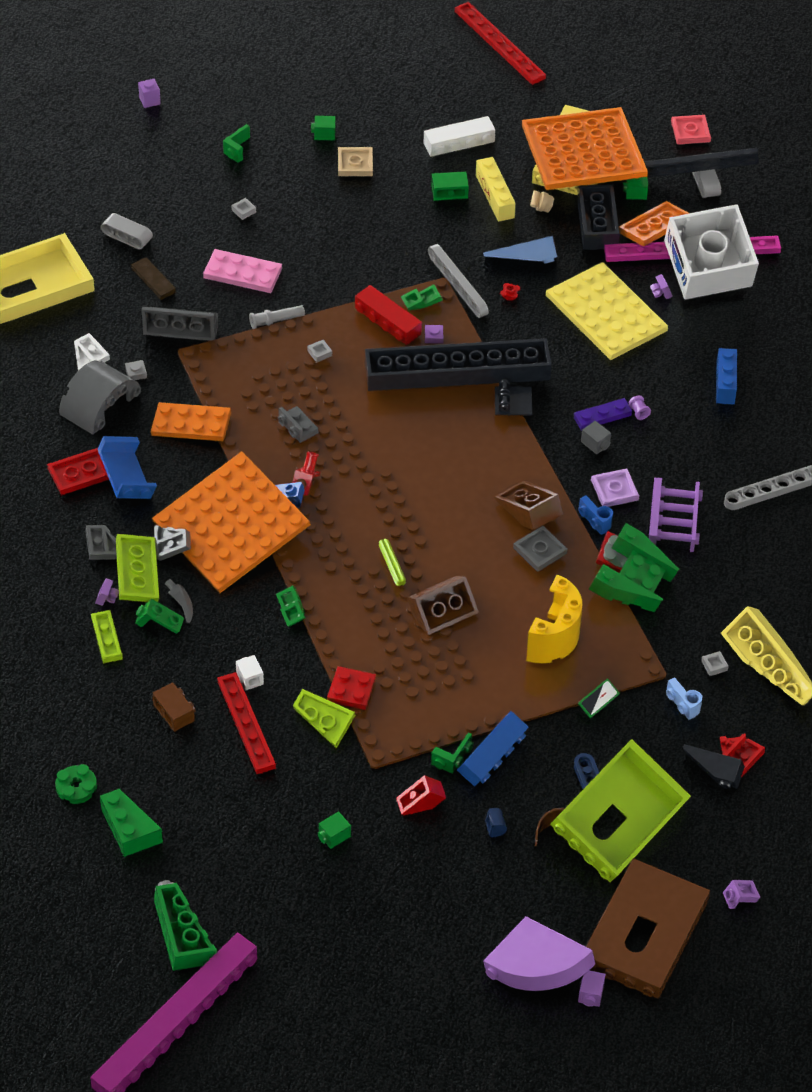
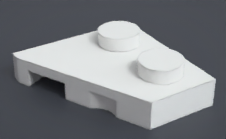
(88, 350)

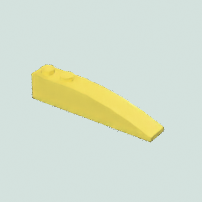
(768, 654)

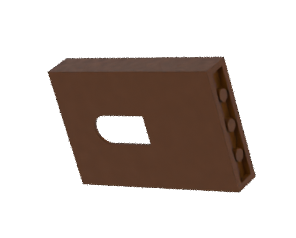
(658, 898)

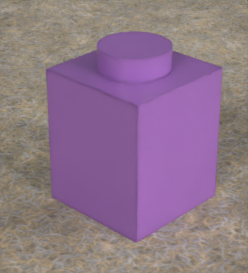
(149, 93)
(591, 988)

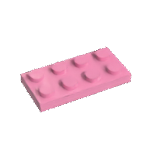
(242, 271)

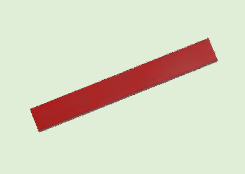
(500, 43)

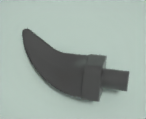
(182, 597)

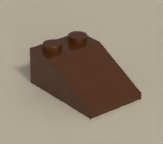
(530, 504)

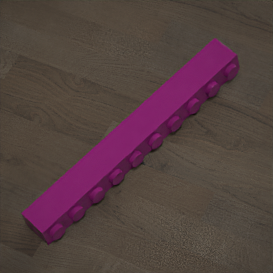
(175, 1016)

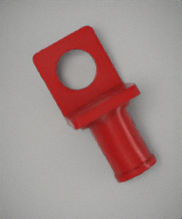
(307, 472)

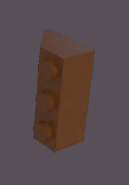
(443, 604)

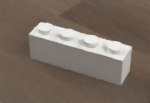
(459, 136)

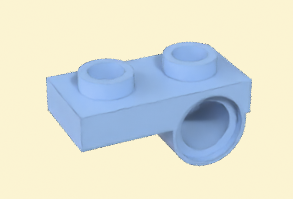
(687, 702)

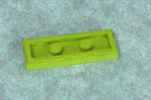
(106, 636)

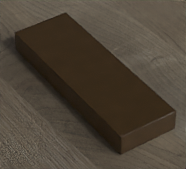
(153, 278)

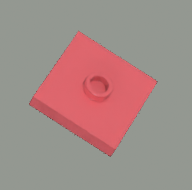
(690, 129)

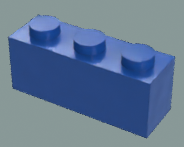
(726, 376)

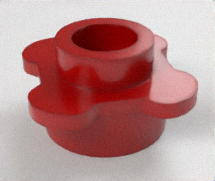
(510, 291)

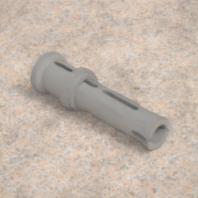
(268, 317)

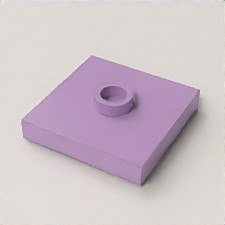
(615, 488)

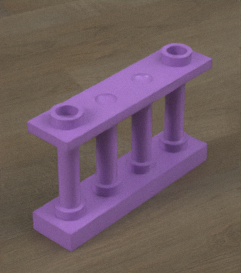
(658, 520)

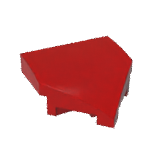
(742, 749)

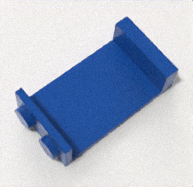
(123, 467)

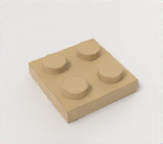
(355, 161)

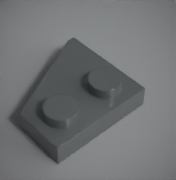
(170, 541)

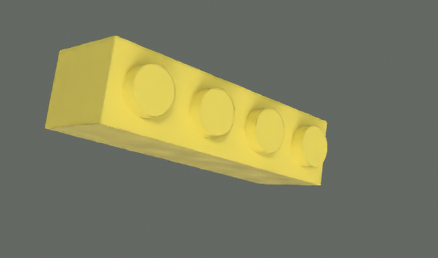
(495, 189)

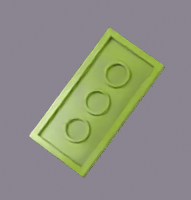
(137, 568)

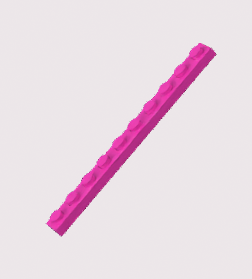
(658, 250)

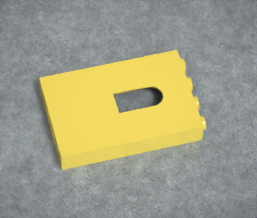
(54, 271)

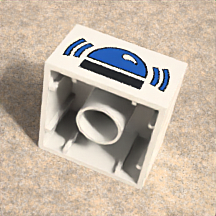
(711, 251)

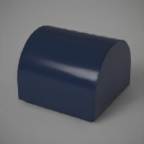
(495, 822)

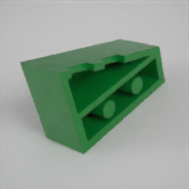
(129, 824)

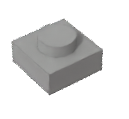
(243, 208)
(319, 351)
(136, 370)
(714, 663)

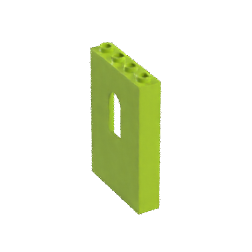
(639, 792)

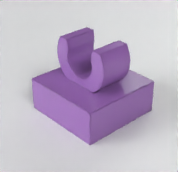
(661, 287)
(107, 593)

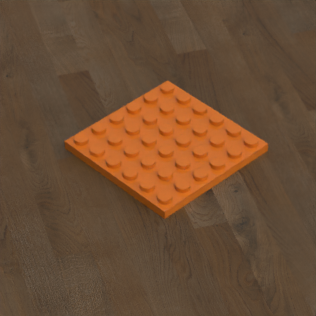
(584, 148)
(233, 521)

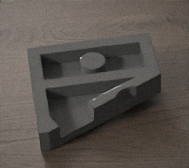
(100, 542)

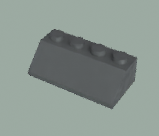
(179, 323)

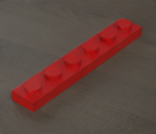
(246, 723)

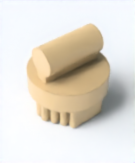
(542, 201)

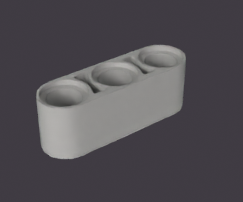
(707, 183)
(126, 231)

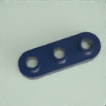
(585, 773)

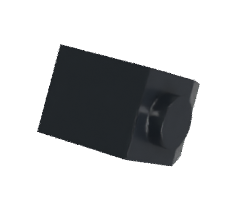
(722, 768)

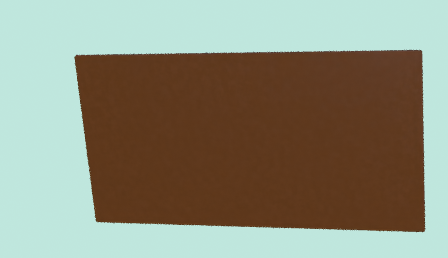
(427, 480)

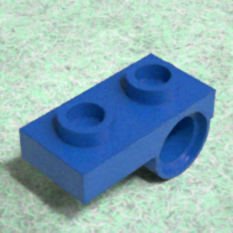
(293, 492)
(599, 518)

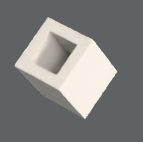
(249, 672)

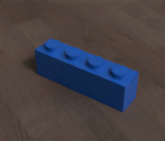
(492, 748)

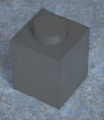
(596, 437)

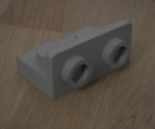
(297, 423)

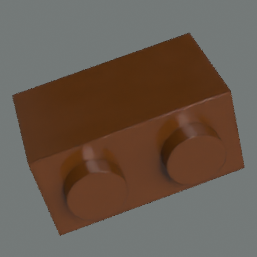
(173, 706)

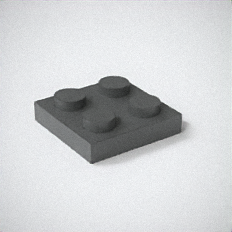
(540, 548)

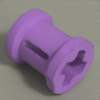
(639, 407)

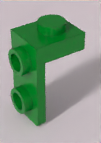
(232, 143)
(159, 614)
(448, 761)

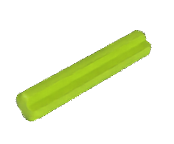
(392, 562)

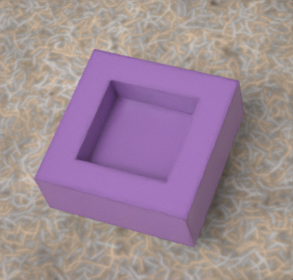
(433, 333)

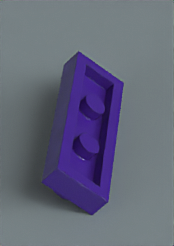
(603, 413)

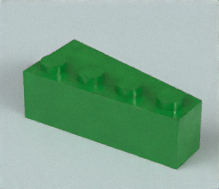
(183, 935)

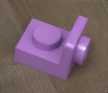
(740, 891)

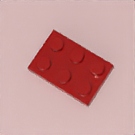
(78, 471)

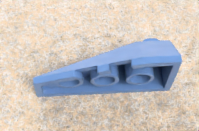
(533, 250)

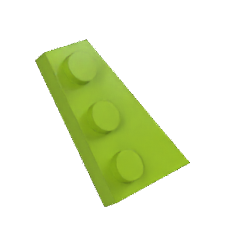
(325, 716)

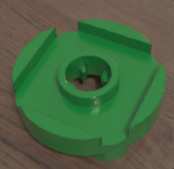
(76, 774)

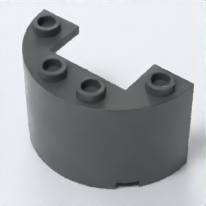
(92, 392)

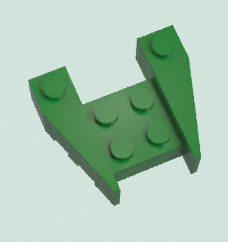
(639, 574)

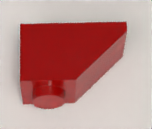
(421, 796)

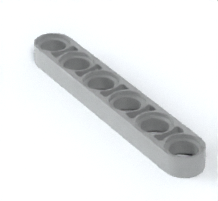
(458, 281)
(772, 483)

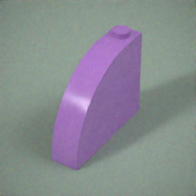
(537, 958)

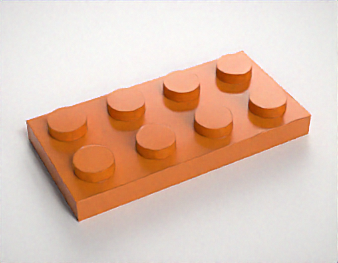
(650, 224)
(191, 421)

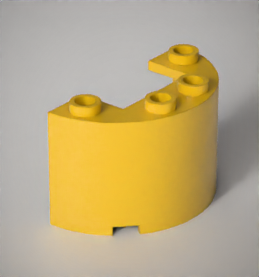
(557, 639)

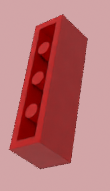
(388, 315)

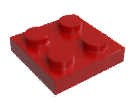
(351, 688)

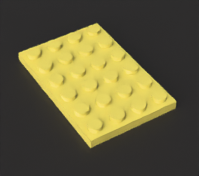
(606, 311)

